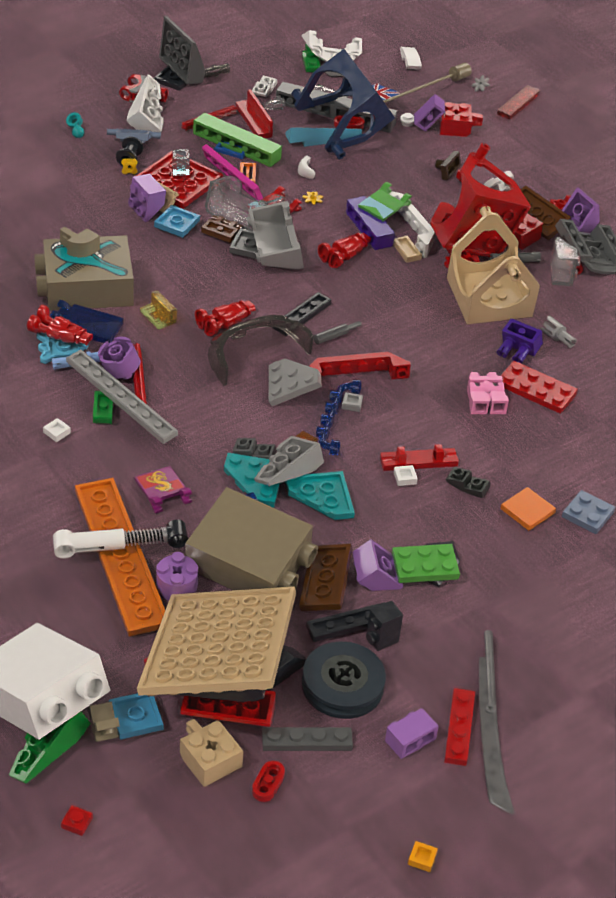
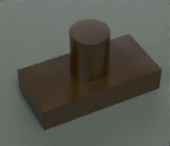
(449, 166)

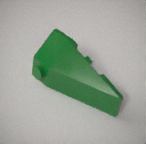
(42, 752)

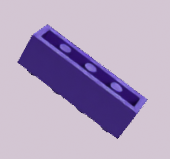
(378, 230)

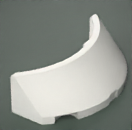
(354, 48)

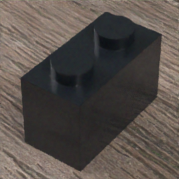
(384, 625)

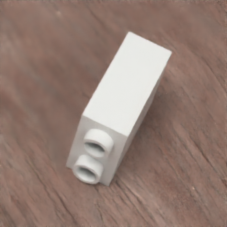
(47, 680)

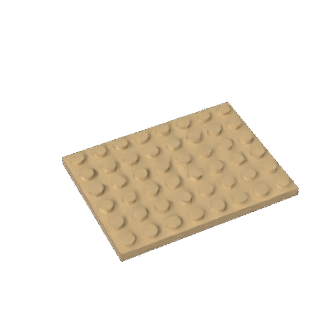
(218, 642)

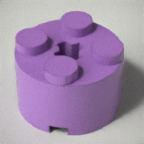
(119, 357)
(176, 575)

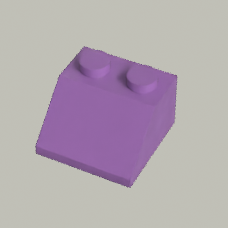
(583, 211)
(375, 567)

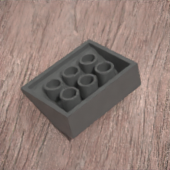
(181, 53)

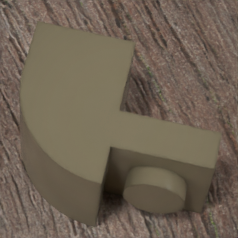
(80, 244)
(103, 721)

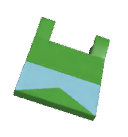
(383, 204)

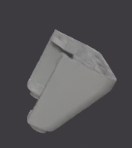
(275, 236)

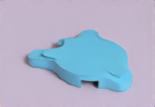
(55, 348)

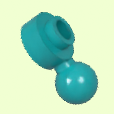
(75, 121)

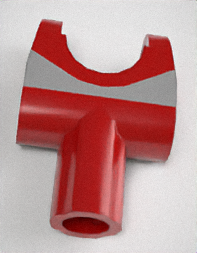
(133, 89)

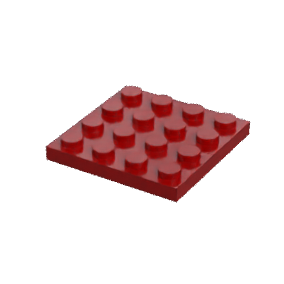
(187, 186)

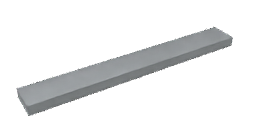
(122, 396)

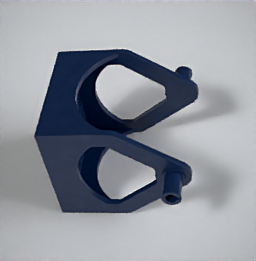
(353, 85)

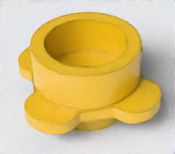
(126, 162)

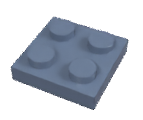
(588, 512)

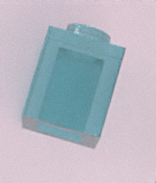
(180, 162)

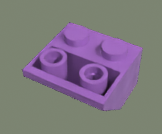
(146, 196)

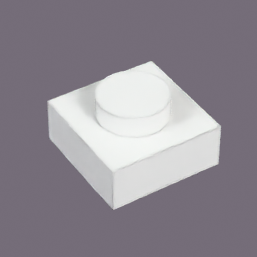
(56, 430)
(405, 475)

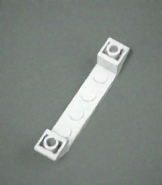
(419, 224)

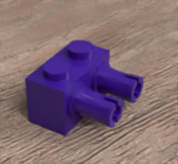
(521, 337)

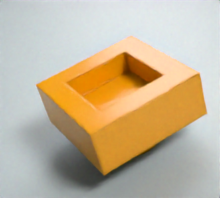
(422, 856)

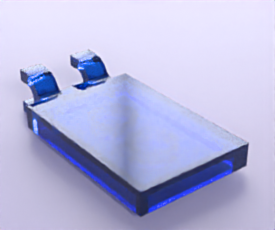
(100, 324)

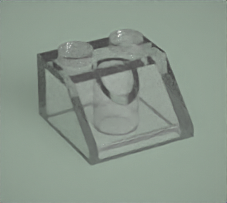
(563, 263)

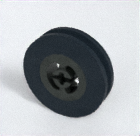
(359, 674)

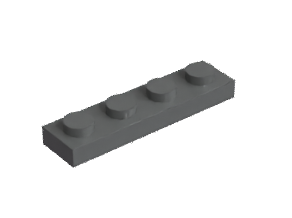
(307, 739)

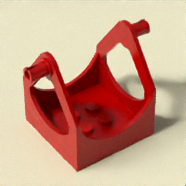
(509, 205)

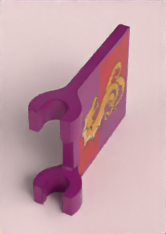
(162, 485)

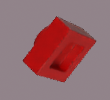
(76, 820)

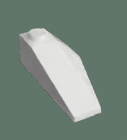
(146, 108)

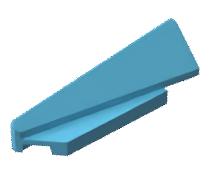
(317, 136)

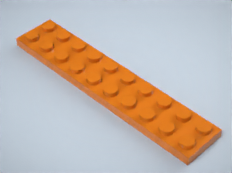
(124, 568)

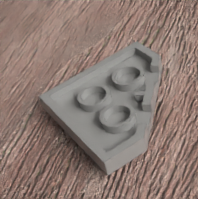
(291, 380)

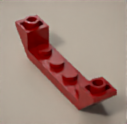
(397, 366)

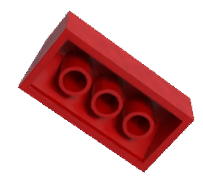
(247, 712)

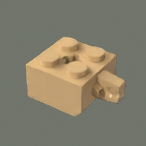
(210, 751)

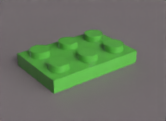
(425, 563)

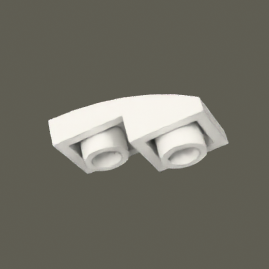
(411, 58)
(265, 86)

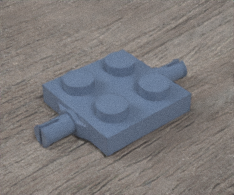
(142, 135)

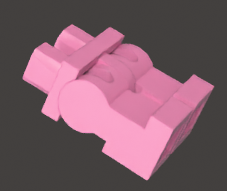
(486, 393)

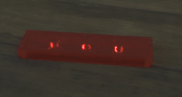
(518, 102)

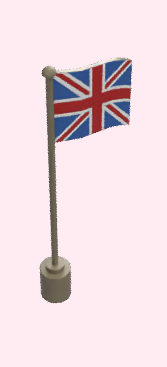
(455, 73)

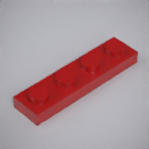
(459, 727)

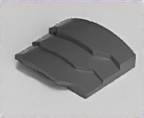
(595, 249)

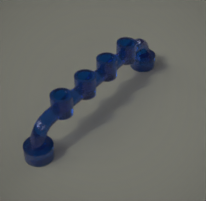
(332, 408)

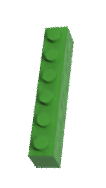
(253, 145)

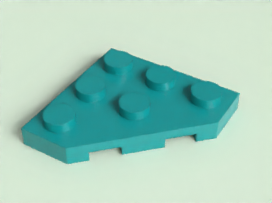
(244, 470)
(324, 493)

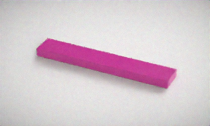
(228, 169)

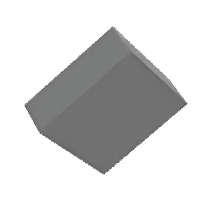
(352, 402)

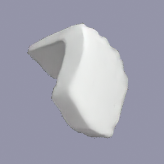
(304, 170)

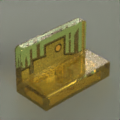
(160, 311)

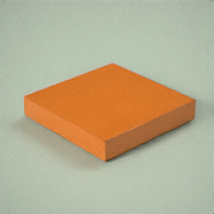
(528, 508)

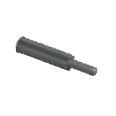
(334, 332)

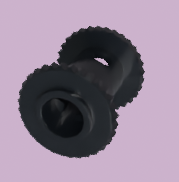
(131, 149)

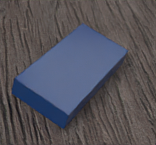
(218, 148)

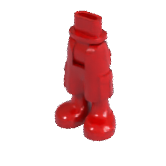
(343, 249)
(223, 316)
(57, 328)

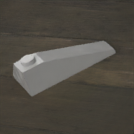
(293, 459)

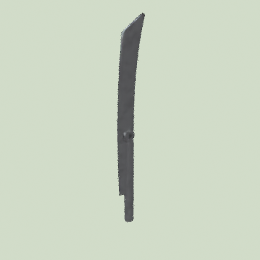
(494, 772)

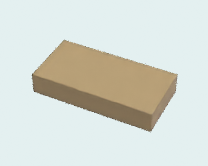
(407, 249)

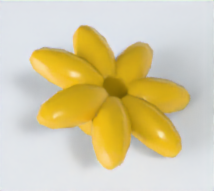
(313, 197)

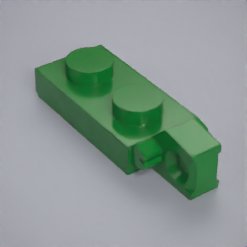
(310, 60)
(102, 408)

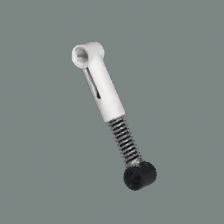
(68, 543)

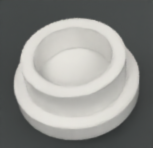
(407, 119)

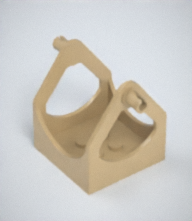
(495, 287)

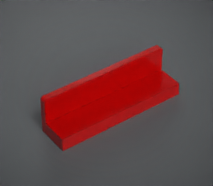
(255, 116)

